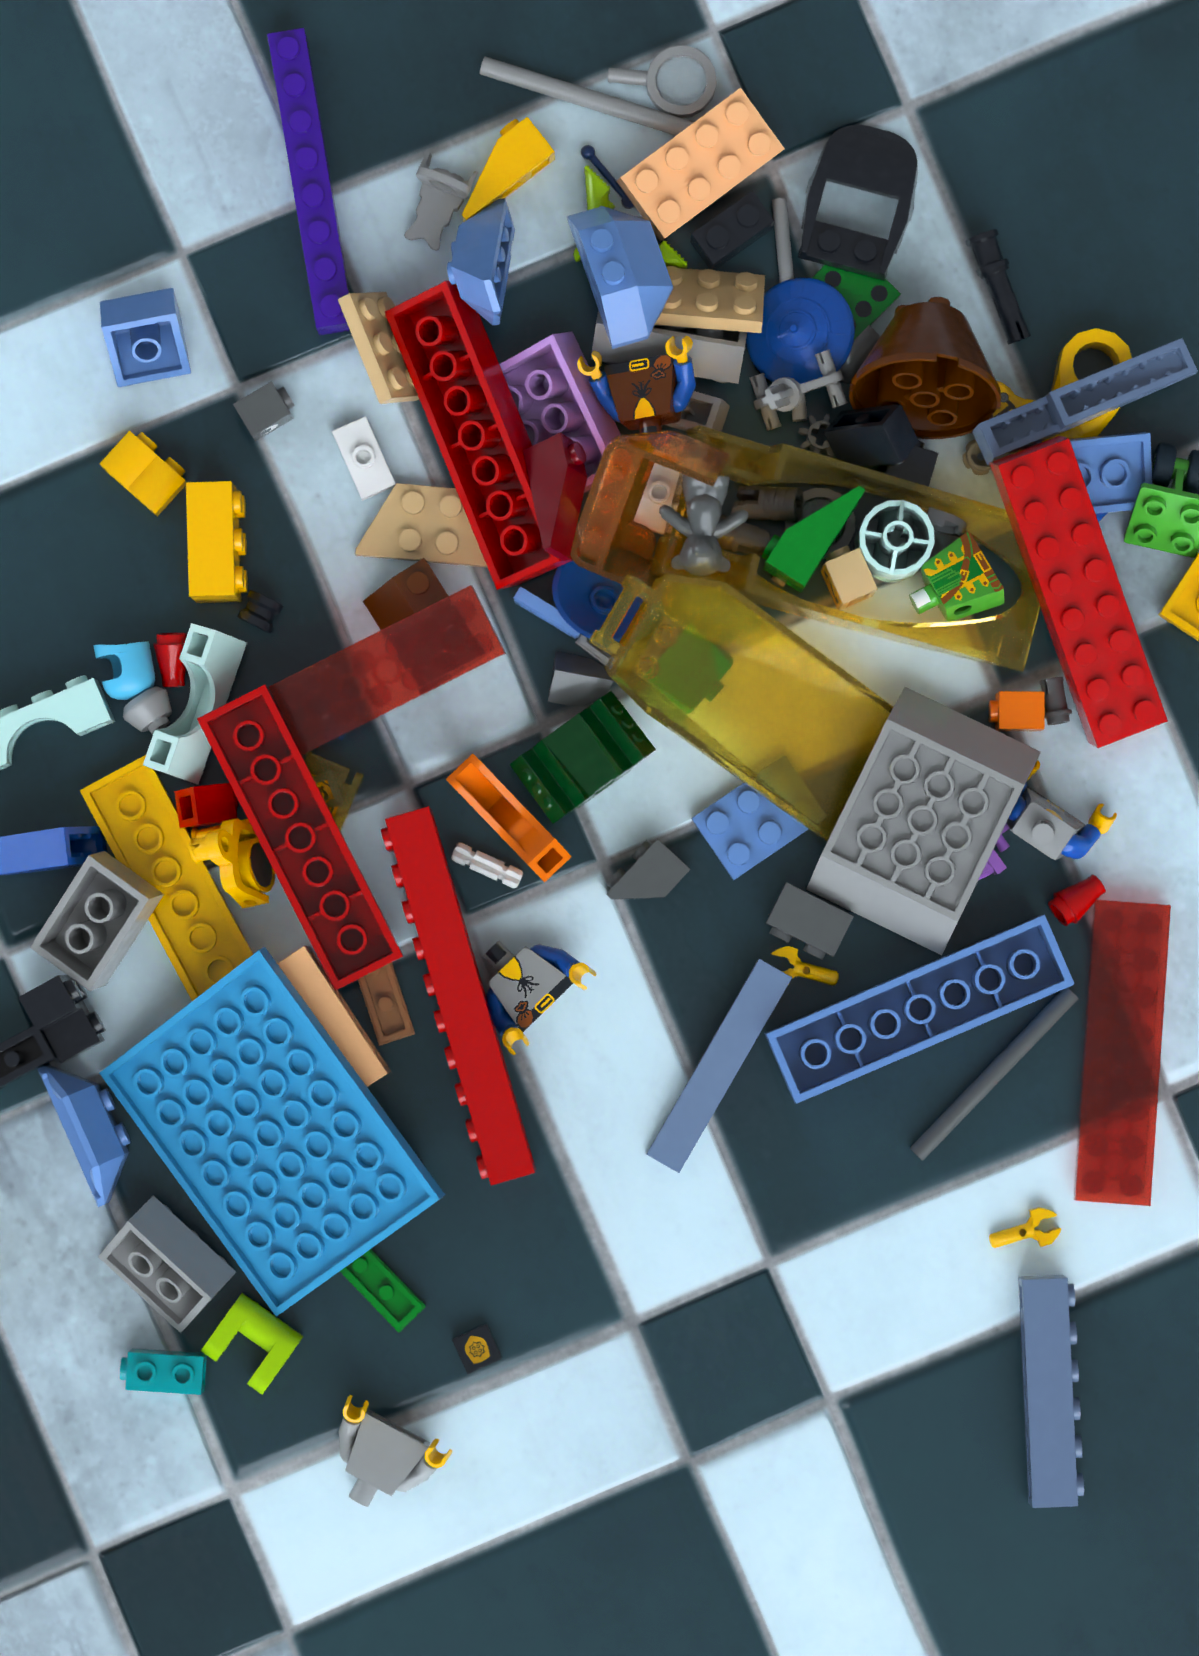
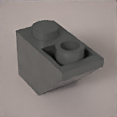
(651, 876)

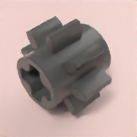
(811, 440)

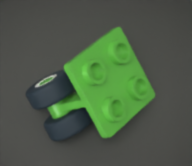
(1168, 516)

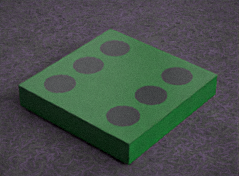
(865, 295)

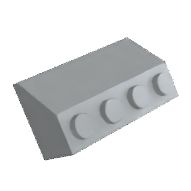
(713, 354)

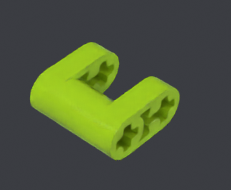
(263, 1330)

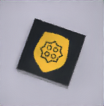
(477, 1348)

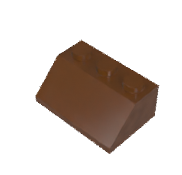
(405, 594)

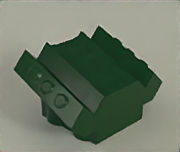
(582, 757)

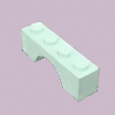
(212, 667)
(79, 707)

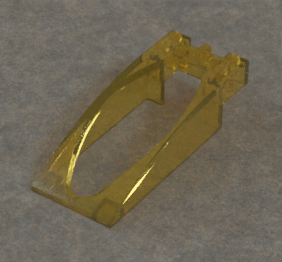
(993, 640)

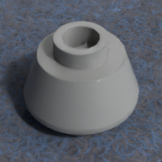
(149, 710)

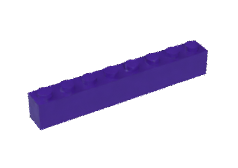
(310, 177)

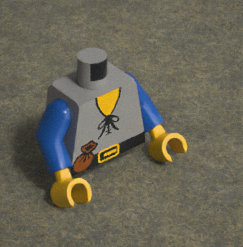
(1054, 829)
(528, 986)

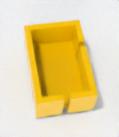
(215, 542)

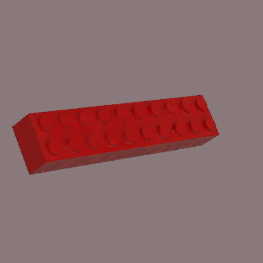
(460, 996)

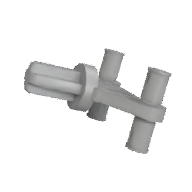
(787, 393)

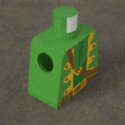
(958, 582)

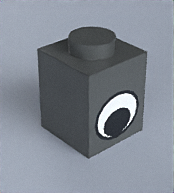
(265, 410)

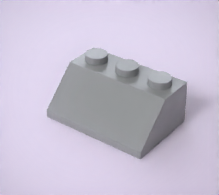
(167, 1263)

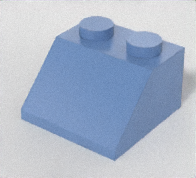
(144, 337)

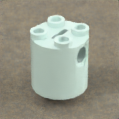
(895, 540)

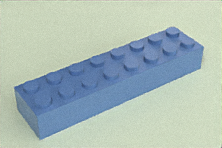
(919, 1008)

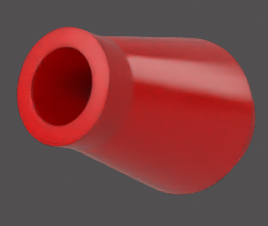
(168, 653)
(1074, 901)

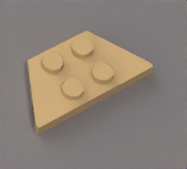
(422, 524)

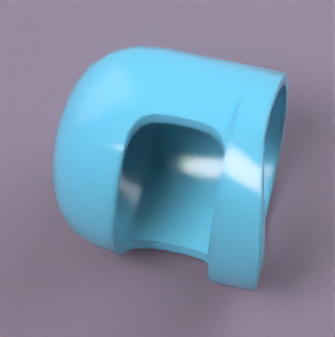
(131, 669)

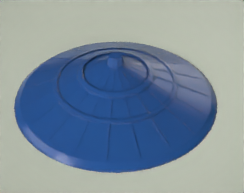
(798, 322)
(587, 599)

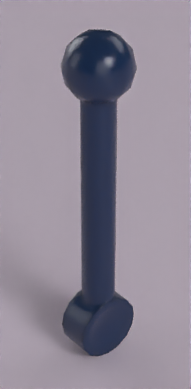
(588, 153)

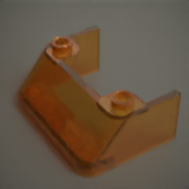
(606, 534)

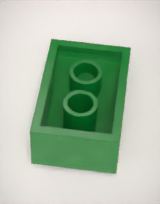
(805, 544)

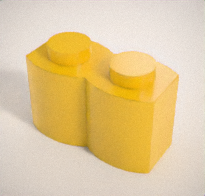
(144, 472)

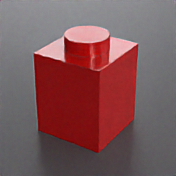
(205, 805)

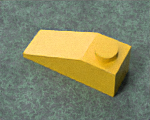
(513, 161)

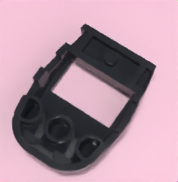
(872, 163)

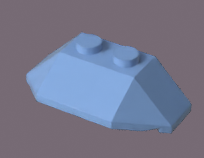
(483, 260)
(623, 271)
(90, 1128)

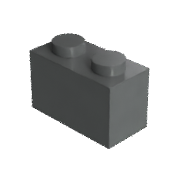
(809, 921)

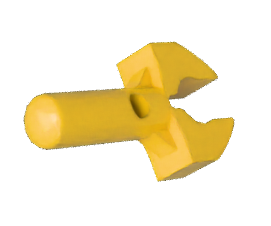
(805, 969)
(1027, 1230)

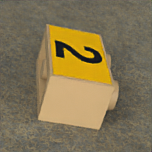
(848, 577)

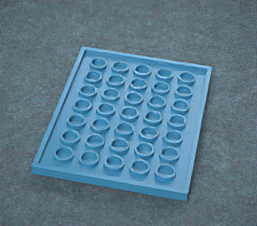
(271, 1132)

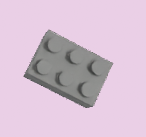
(97, 920)

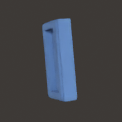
(544, 611)

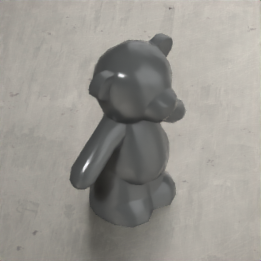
(701, 550)

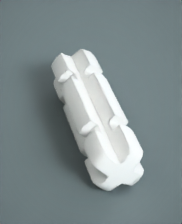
(487, 865)

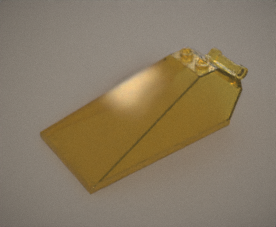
(745, 693)

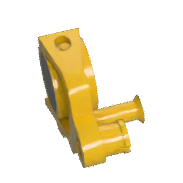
(240, 858)

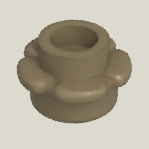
(971, 460)

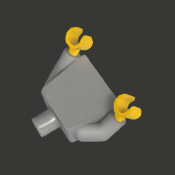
(383, 1454)

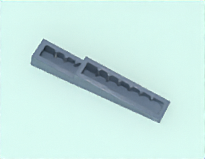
(1084, 400)
(719, 1065)

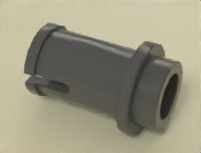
(1055, 701)

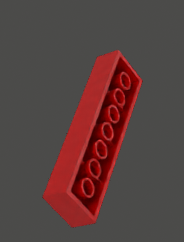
(474, 428)
(1078, 591)
(300, 837)

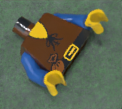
(645, 390)

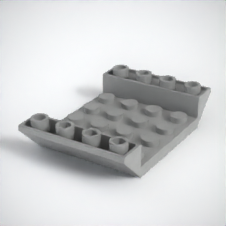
(922, 820)

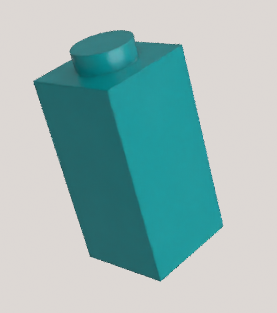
(164, 1371)

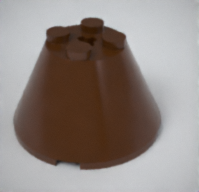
(930, 368)

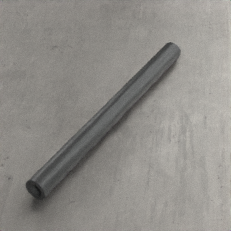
(994, 1073)

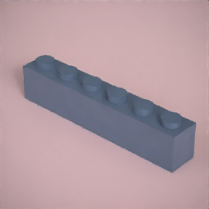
(1049, 1391)

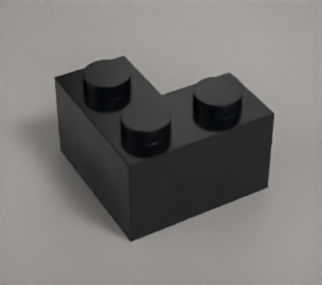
(63, 1017)

